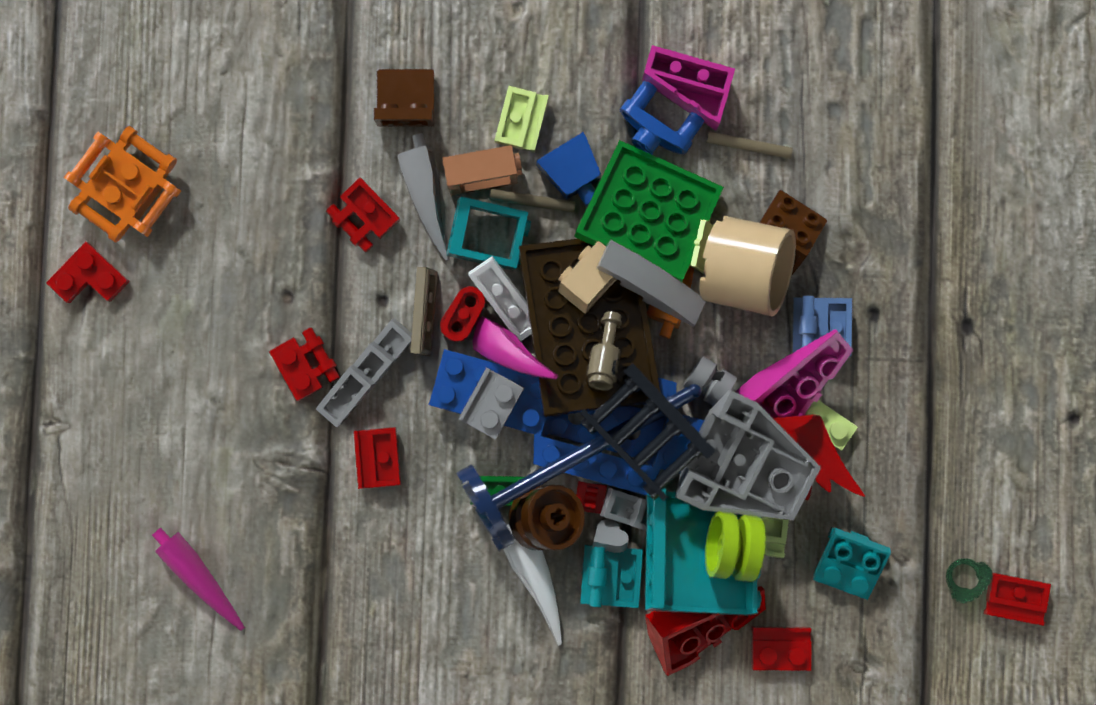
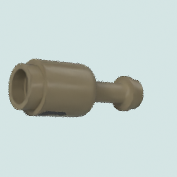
(604, 356)

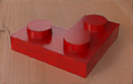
(86, 268)

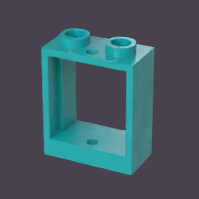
(459, 227)

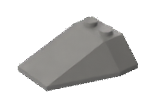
(754, 465)

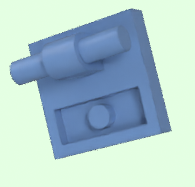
(820, 316)

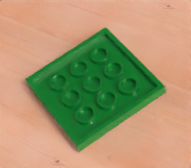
(649, 208)

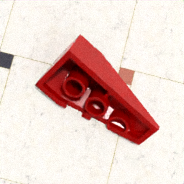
(683, 635)

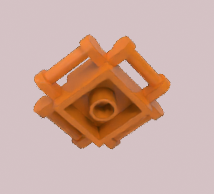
(123, 184)

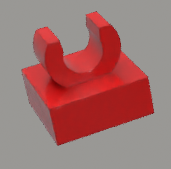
(591, 496)

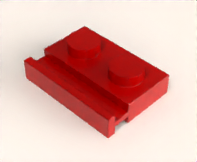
(377, 457)
(1017, 599)
(781, 648)

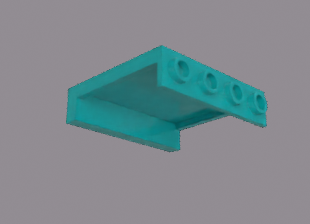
(677, 565)

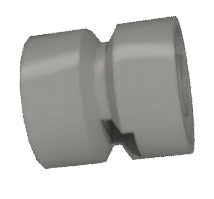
(711, 381)

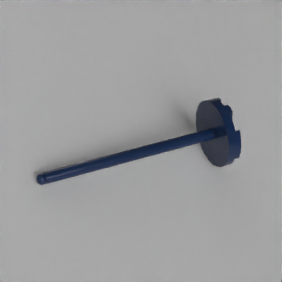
(488, 506)

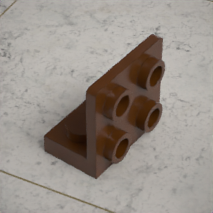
(405, 98)
(794, 215)

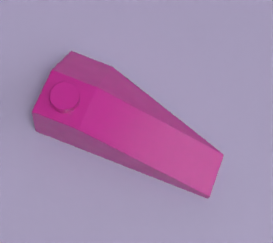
(797, 380)

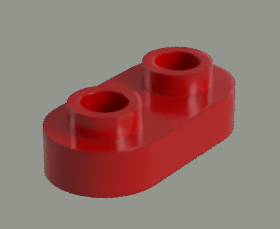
(462, 313)

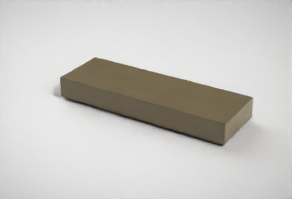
(423, 311)

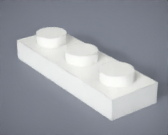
(502, 296)

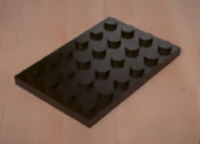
(566, 335)

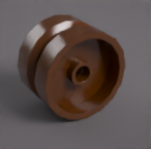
(547, 518)

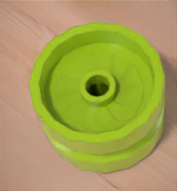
(735, 546)

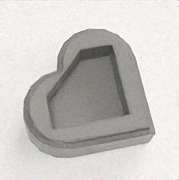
(610, 536)

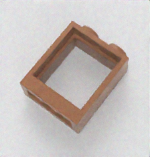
(482, 170)

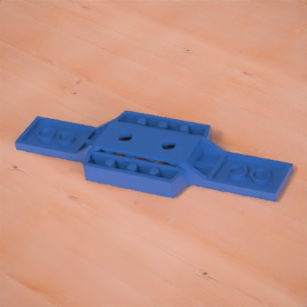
(461, 373)

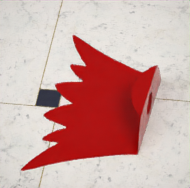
(814, 439)

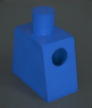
(572, 169)

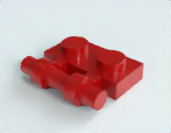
(369, 208)
(296, 368)

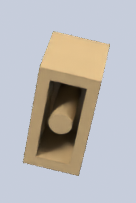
(585, 282)

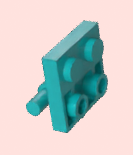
(851, 563)
(611, 577)

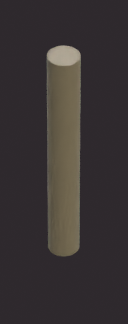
(749, 145)
(532, 200)

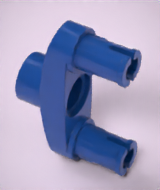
(651, 131)

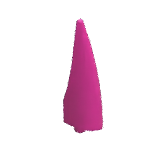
(506, 349)
(193, 572)

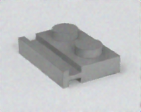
(491, 403)

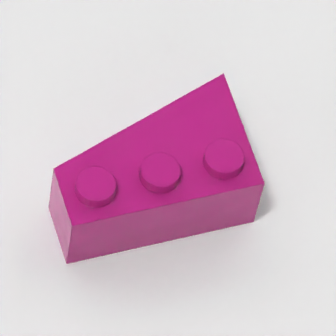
(690, 82)

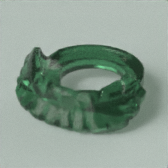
(983, 574)

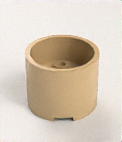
(748, 265)

